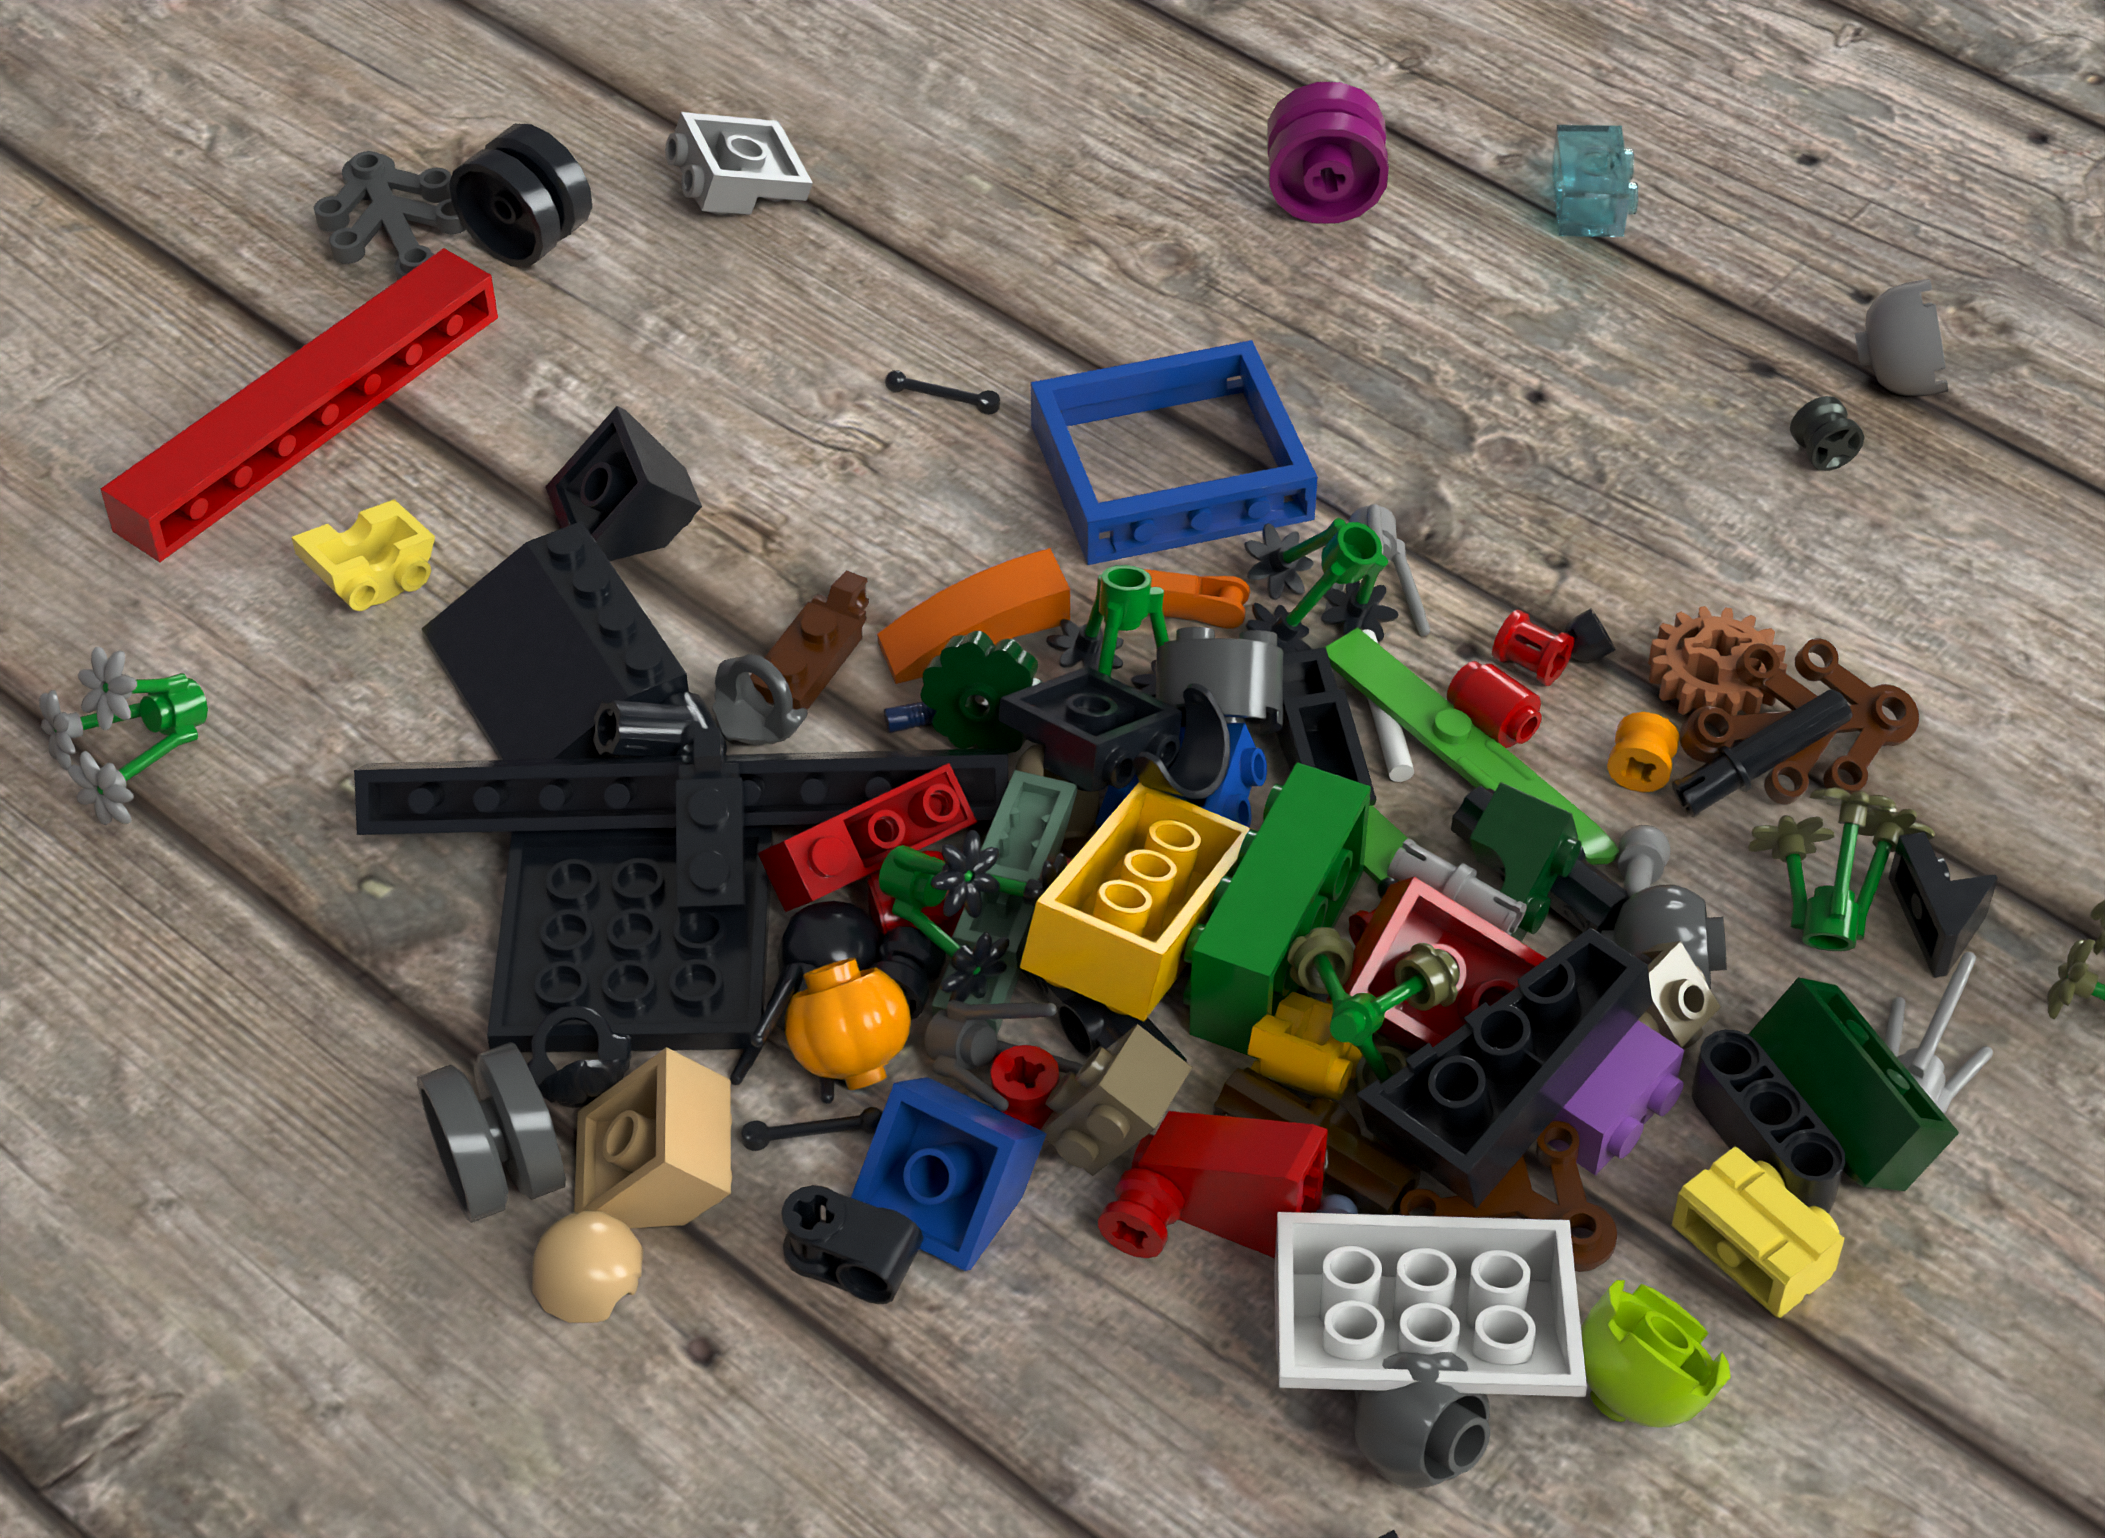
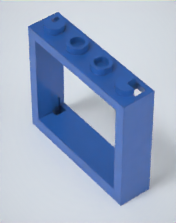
(1186, 512)

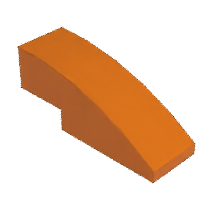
(1000, 601)

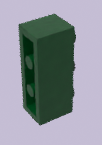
(1854, 1085)

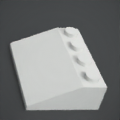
(1427, 1285)

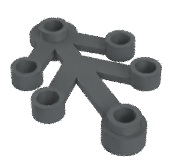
(372, 178)

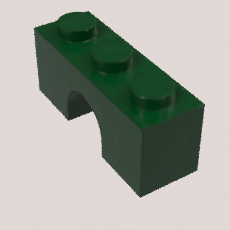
(1529, 847)

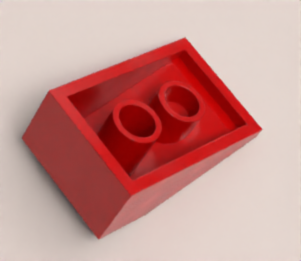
(1415, 914)

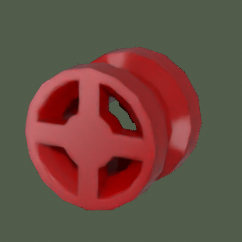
(1021, 1066)
(1141, 1213)

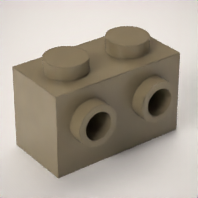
(1113, 1099)

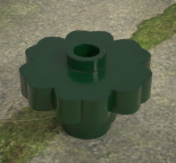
(968, 688)

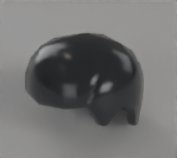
(829, 934)

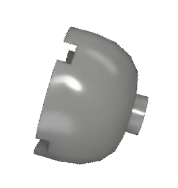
(1903, 341)

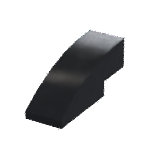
(1318, 719)

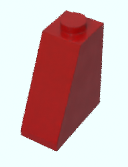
(1238, 1172)

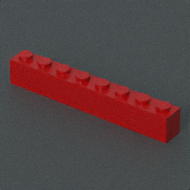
(299, 405)

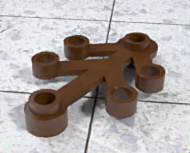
(1864, 701)
(1516, 1198)

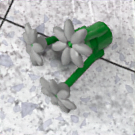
(171, 707)

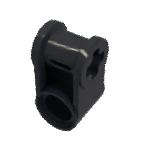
(854, 1248)

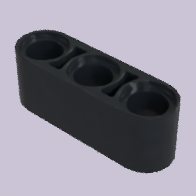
(1766, 1116)

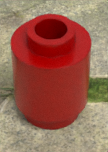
(1495, 703)

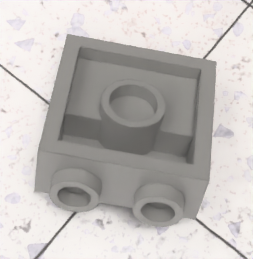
(735, 161)

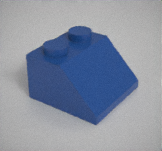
(948, 1167)

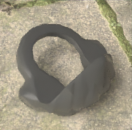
(744, 711)

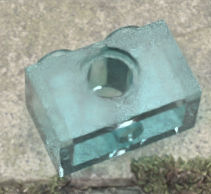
(1593, 181)

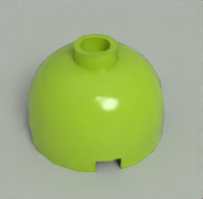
(1648, 1359)

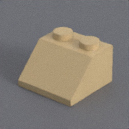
(656, 1144)

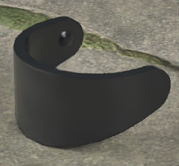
(1202, 756)

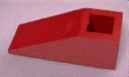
(862, 837)

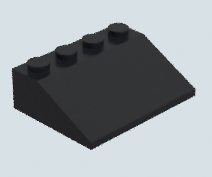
(548, 645)

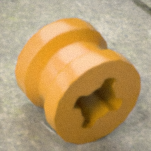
(1643, 752)

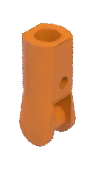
(1203, 598)

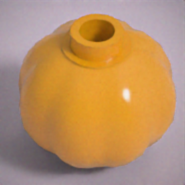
(847, 1023)

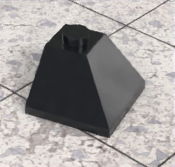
(624, 489)

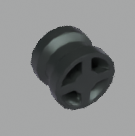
(1826, 433)

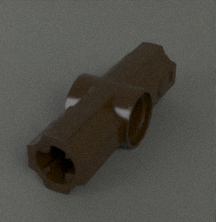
(1353, 1163)

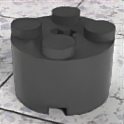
(1239, 673)

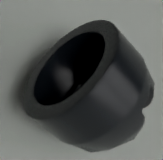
(1589, 636)

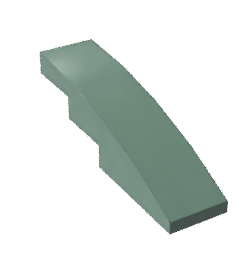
(1026, 832)

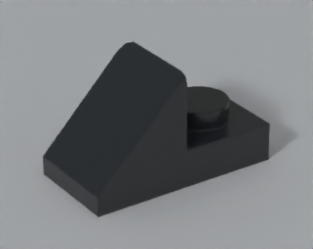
(1938, 910)

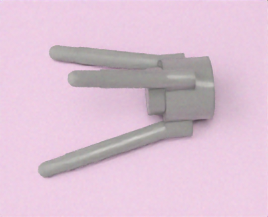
(1384, 525)
(1921, 1061)

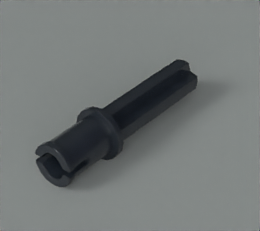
(1761, 752)

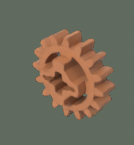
(1699, 661)

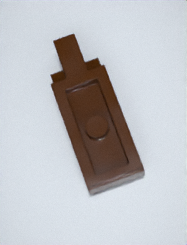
(819, 640)

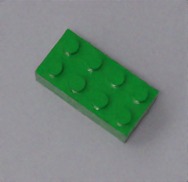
(1286, 883)

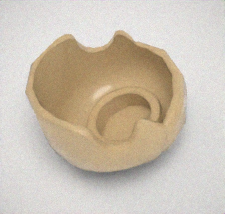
(585, 1266)

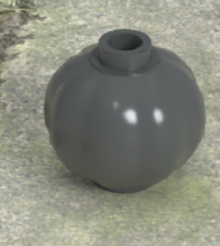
(1671, 915)
(1425, 1428)

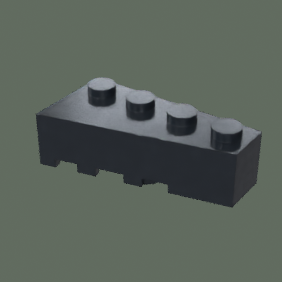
(1512, 1067)

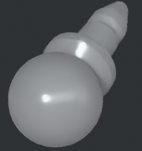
(1642, 857)

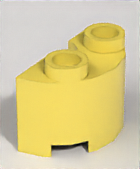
(372, 559)

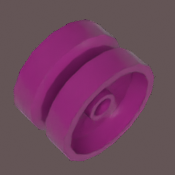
(1327, 152)

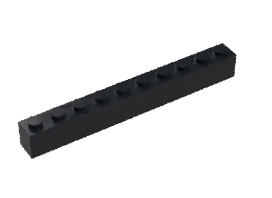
(643, 789)

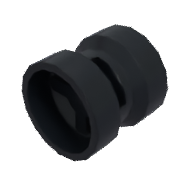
(912, 962)

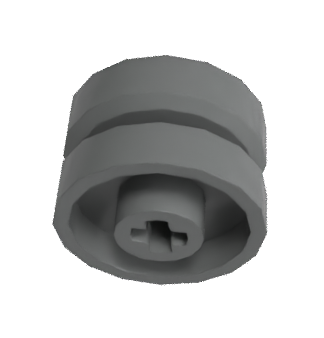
(503, 1127)

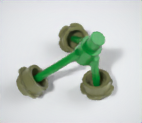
(1324, 965)

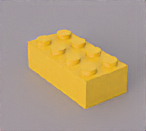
(1130, 901)

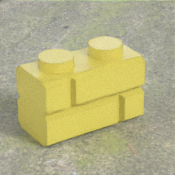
(1758, 1231)

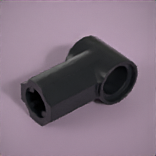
(651, 728)

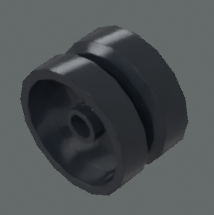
(520, 195)

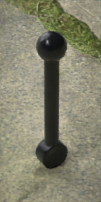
(987, 401)
(757, 1134)

